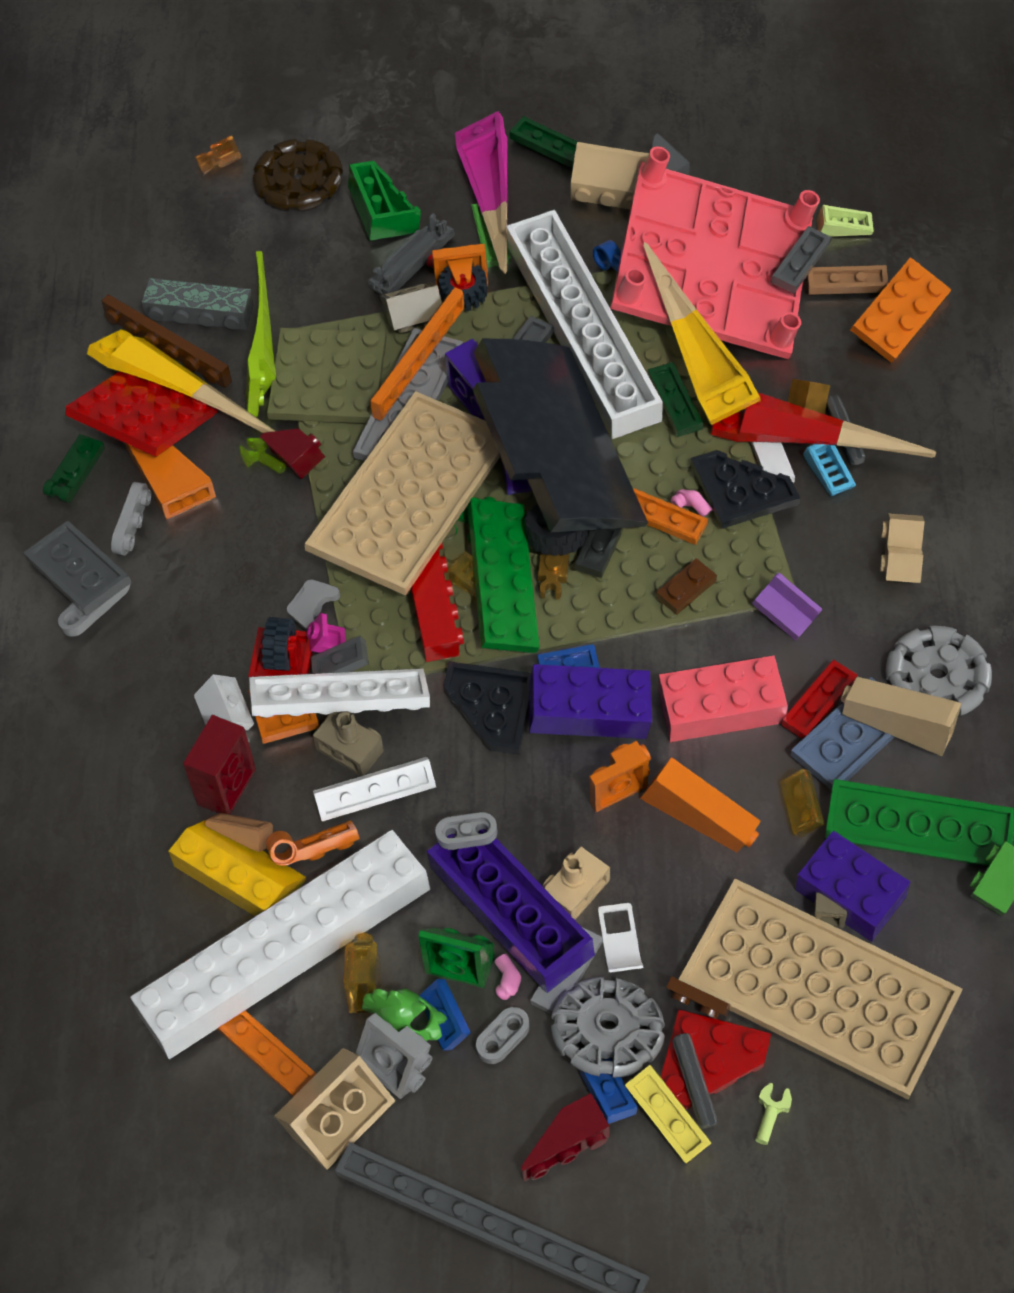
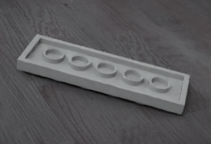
(428, 381)

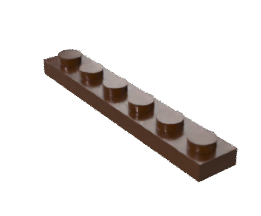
(167, 341)

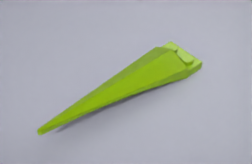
(261, 357)

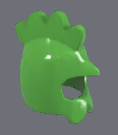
(401, 1008)

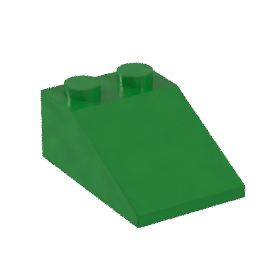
(456, 955)

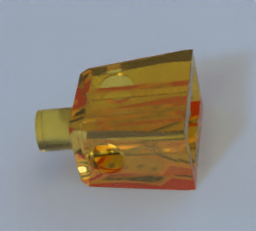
(361, 966)

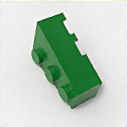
(380, 205)

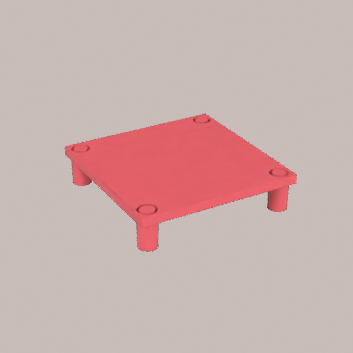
(718, 251)

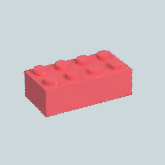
(722, 698)

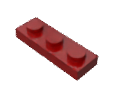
(819, 699)

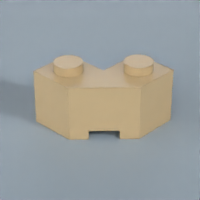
(903, 548)

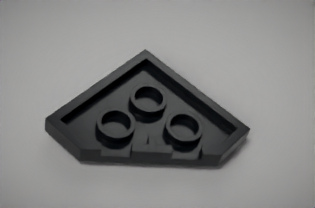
(742, 488)
(491, 702)

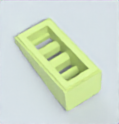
(834, 221)

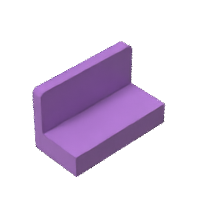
(787, 606)

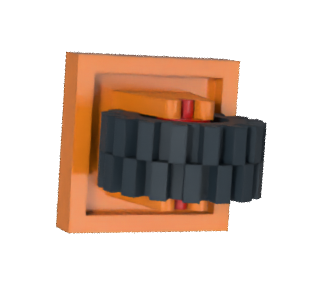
(464, 269)

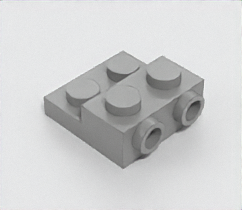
(394, 1055)

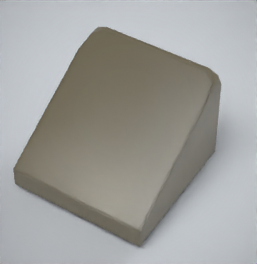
(829, 911)

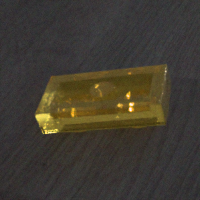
(802, 803)

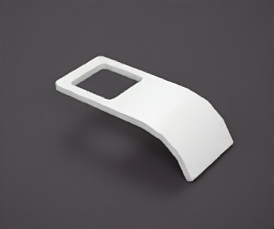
(620, 948)

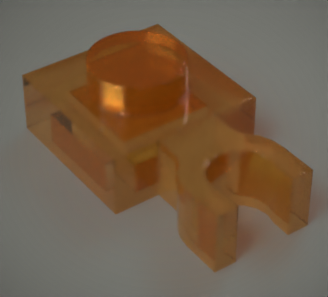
(221, 153)

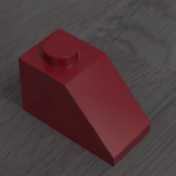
(295, 449)

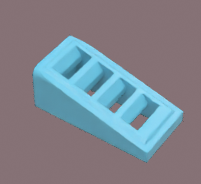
(811, 456)

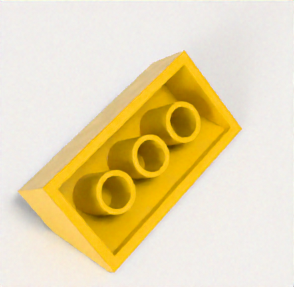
(233, 870)

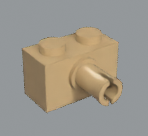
(578, 881)

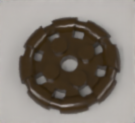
(297, 192)

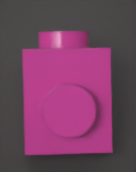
(323, 635)

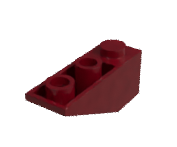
(572, 1131)

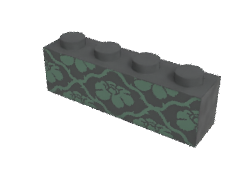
(197, 304)

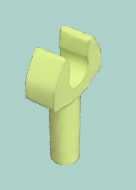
(772, 1109)

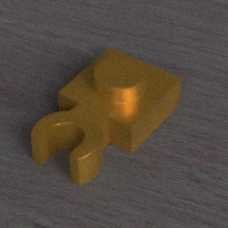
(552, 572)

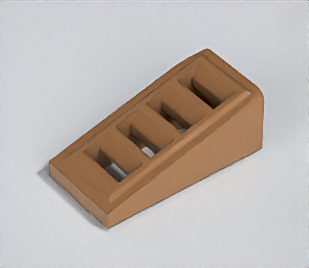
(243, 830)

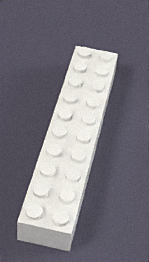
(584, 323)
(280, 943)

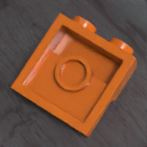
(623, 777)

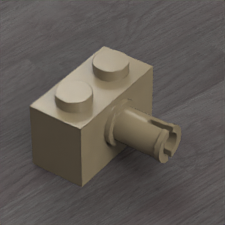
(348, 742)

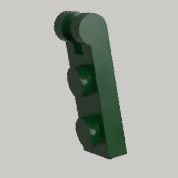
(74, 468)

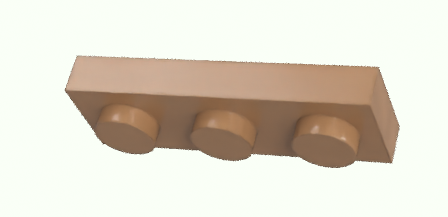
(847, 279)

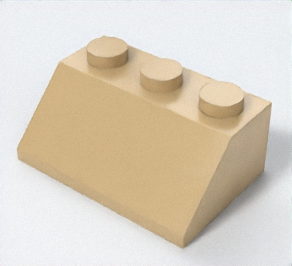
(605, 175)
(335, 1107)

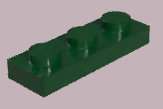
(544, 141)
(675, 399)

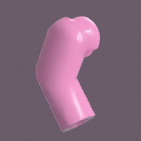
(692, 499)
(510, 978)

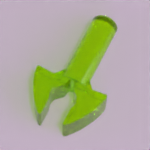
(259, 455)

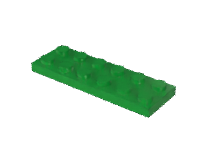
(503, 576)
(918, 822)

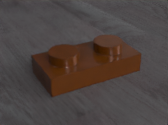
(686, 586)
(685, 993)

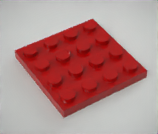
(140, 412)

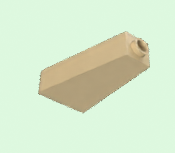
(902, 713)

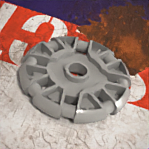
(943, 657)
(607, 1042)

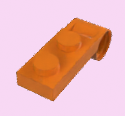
(313, 846)

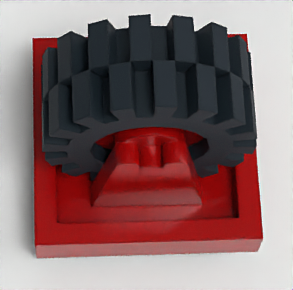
(280, 650)

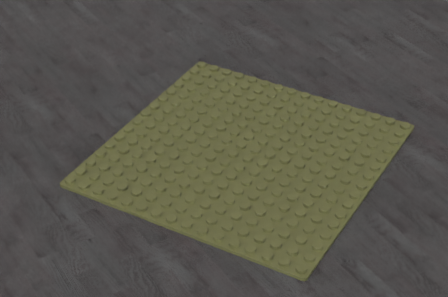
(590, 606)

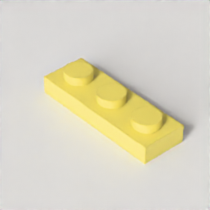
(668, 1114)

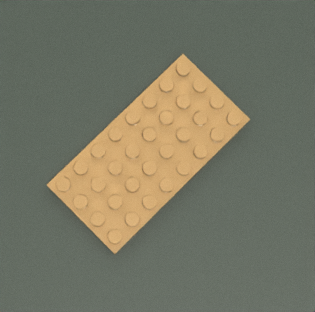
(407, 494)
(822, 988)

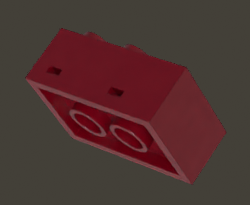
(220, 765)

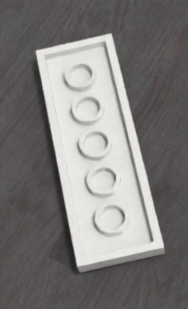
(338, 692)

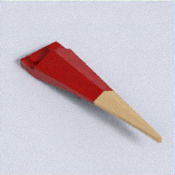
(785, 422)

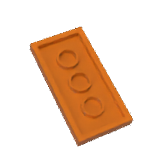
(900, 310)

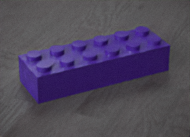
(515, 909)

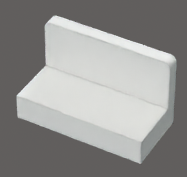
(223, 699)

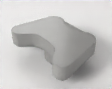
(309, 601)

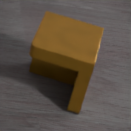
(809, 395)

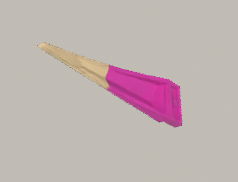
(484, 157)

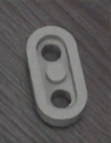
(466, 829)
(501, 1036)

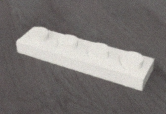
(374, 788)

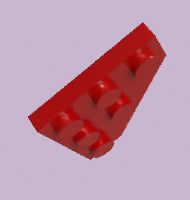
(723, 1052)

